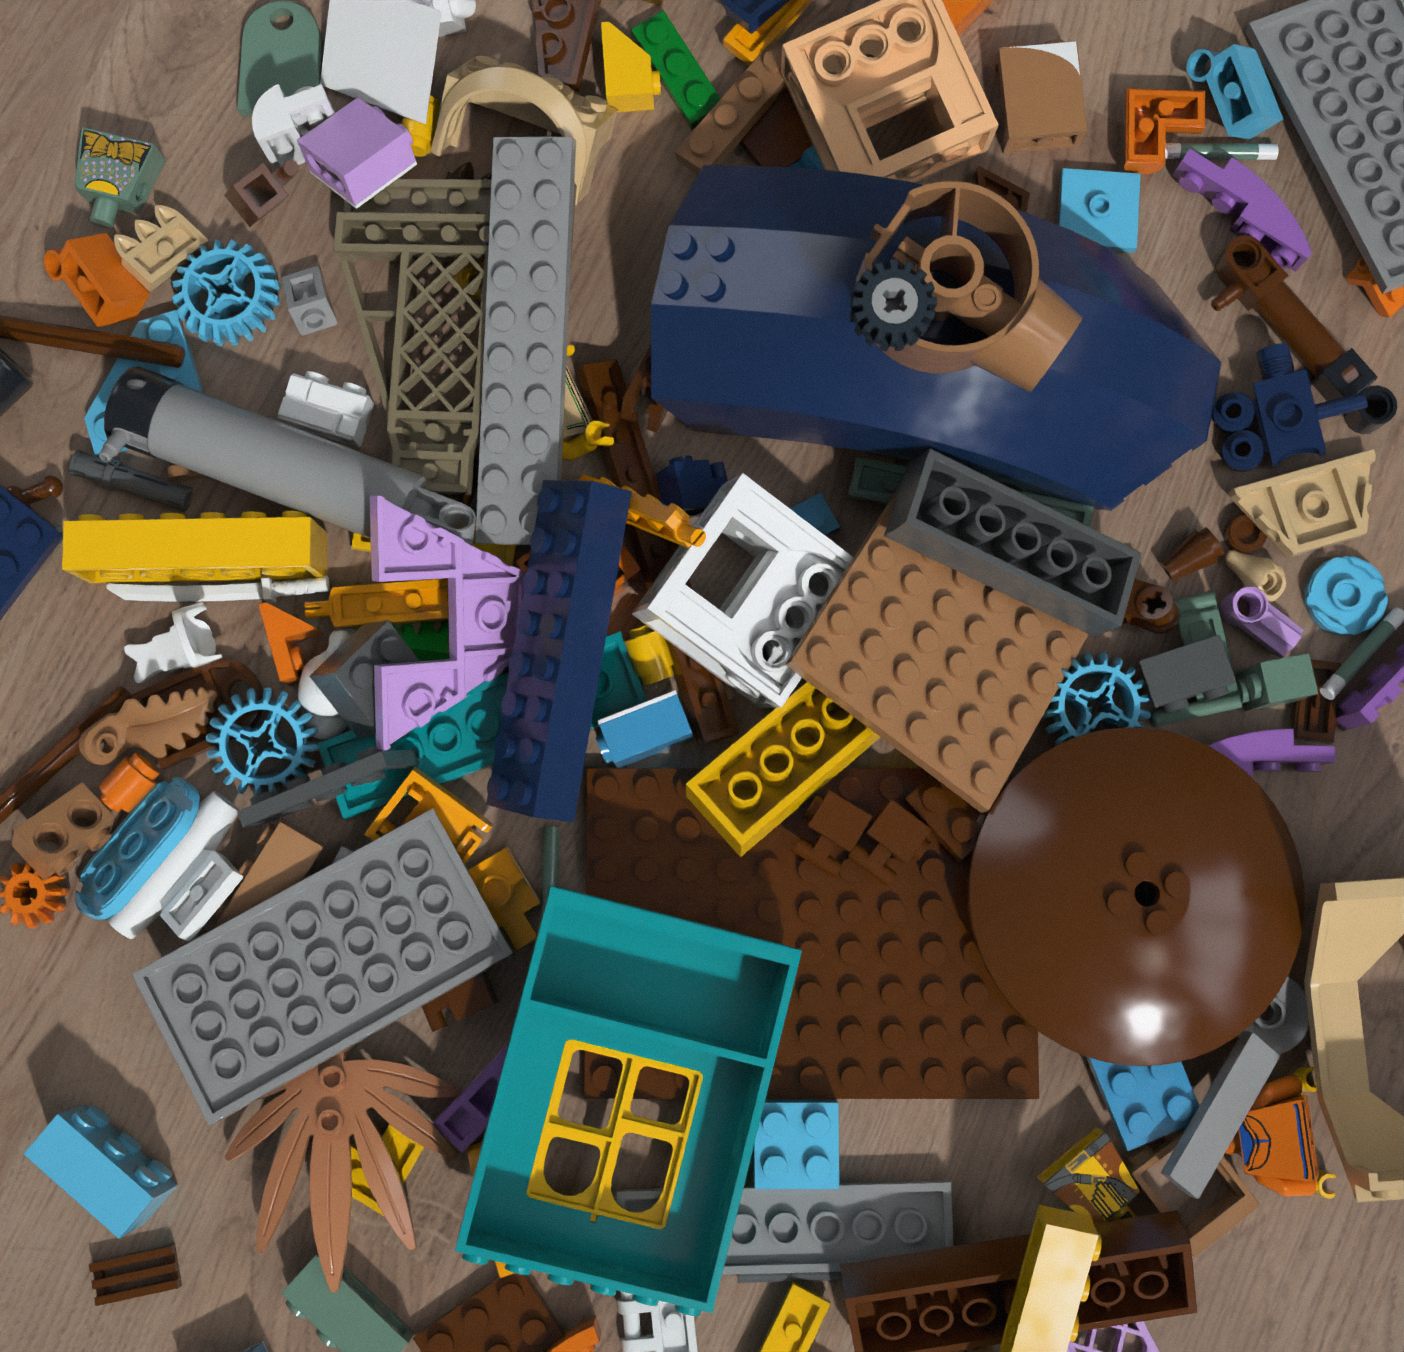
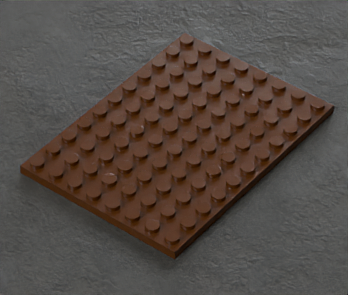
(885, 977)

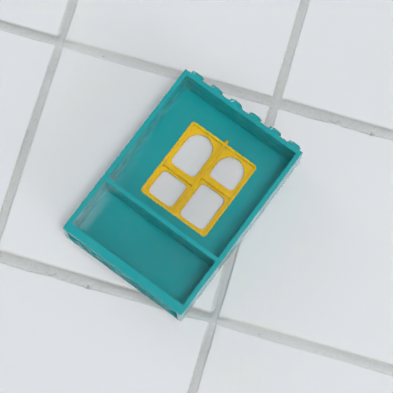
(655, 998)

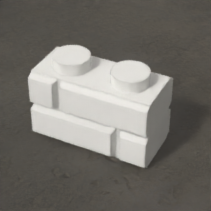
(326, 408)

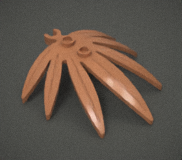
(332, 1108)

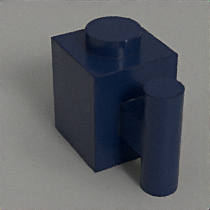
(690, 483)

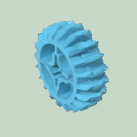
(216, 320)
(1078, 699)
(244, 735)

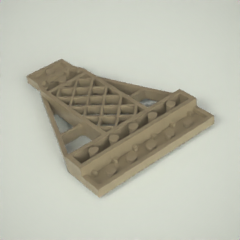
(417, 225)

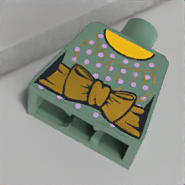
(115, 174)

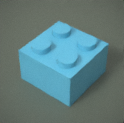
(797, 1145)

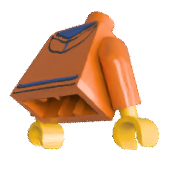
(1280, 1140)

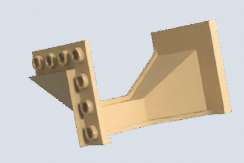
(1349, 935)

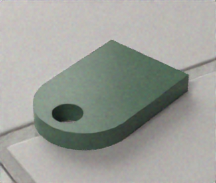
(278, 56)

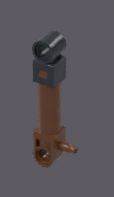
(1334, 369)

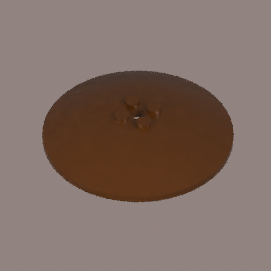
(1061, 910)

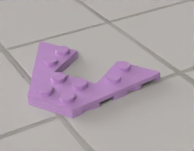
(482, 618)

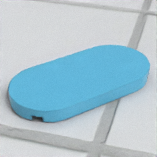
(137, 848)

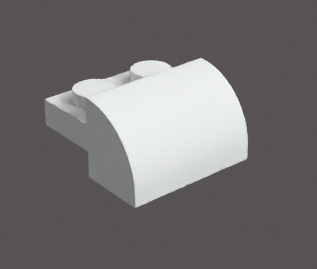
(283, 120)

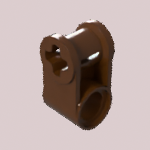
(1143, 599)

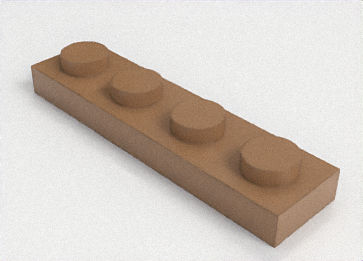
(735, 112)

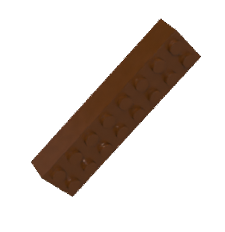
(965, 1292)

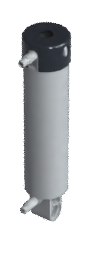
(265, 456)

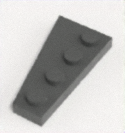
(333, 783)

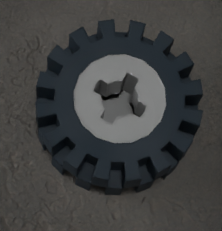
(883, 320)

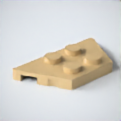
(1311, 504)

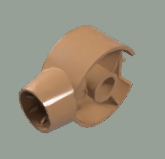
(1022, 330)

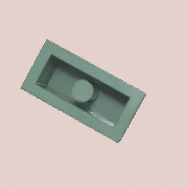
(1276, 682)

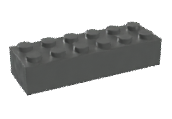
(1013, 543)

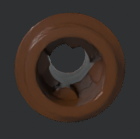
(1193, 554)

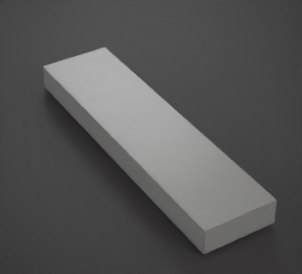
(1220, 1114)

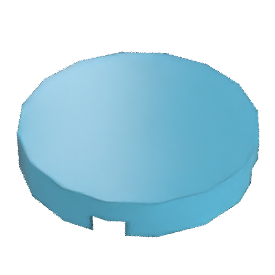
(1345, 596)

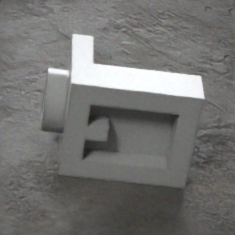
(308, 300)

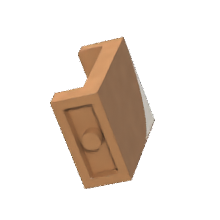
(1041, 96)

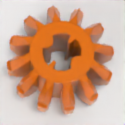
(27, 908)

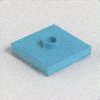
(1101, 206)

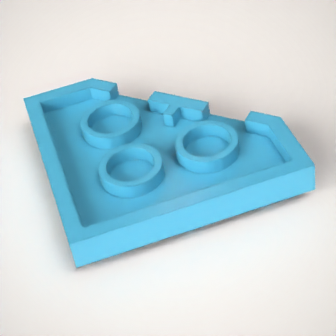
(162, 328)

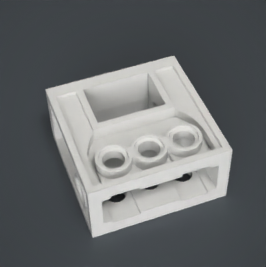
(776, 584)

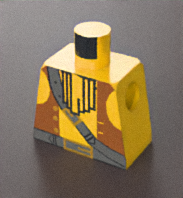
(1092, 1179)

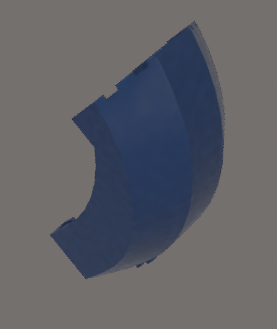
(764, 346)

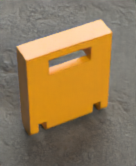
(453, 813)

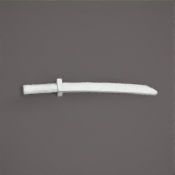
(266, 590)

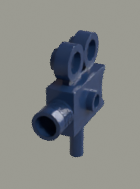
(1283, 412)

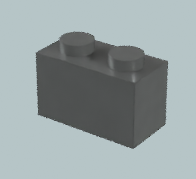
(1187, 673)

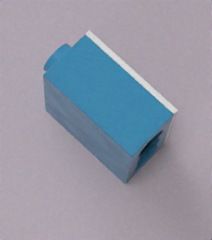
(644, 730)

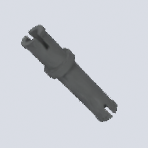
(117, 476)

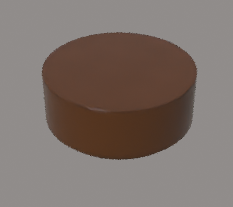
(1243, 535)

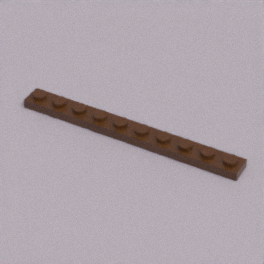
(631, 466)

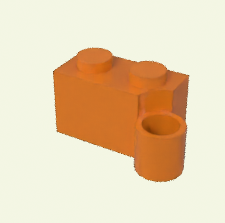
(97, 278)

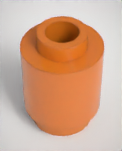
(128, 783)

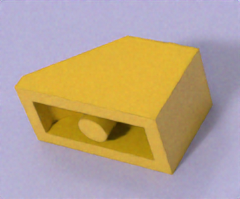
(627, 72)

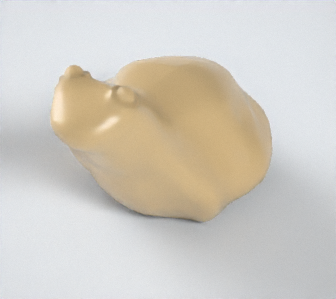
(1258, 573)

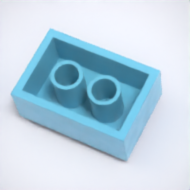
(101, 1169)

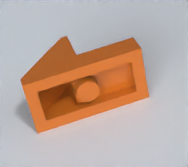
(282, 633)

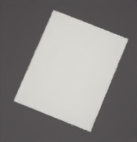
(382, 53)

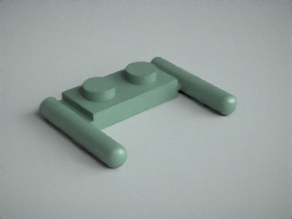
(1197, 622)

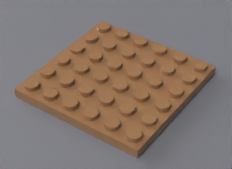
(936, 663)

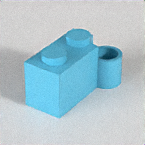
(1238, 89)

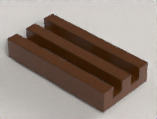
(1330, 710)
(101, 1282)

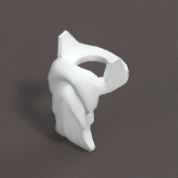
(185, 646)

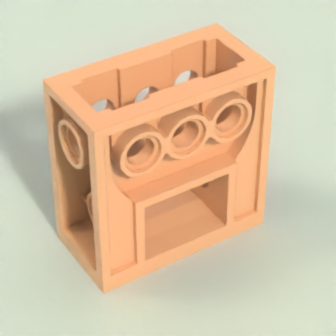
(878, 68)

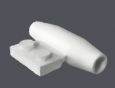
(189, 881)

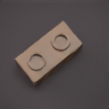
(57, 825)

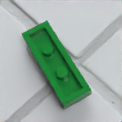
(677, 68)

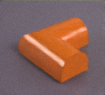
(1150, 116)

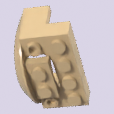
(529, 98)

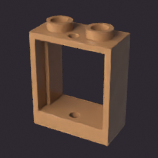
(1217, 1218)

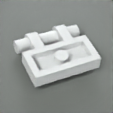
(671, 1329)

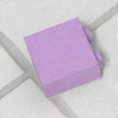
(358, 152)

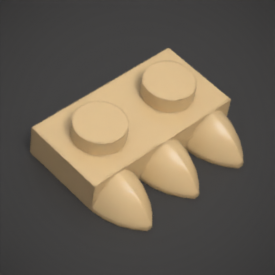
(160, 248)

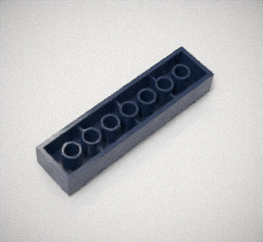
(558, 649)

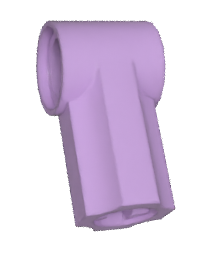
(1264, 621)

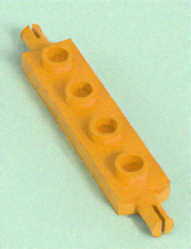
(654, 517)
(394, 601)

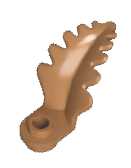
(148, 726)

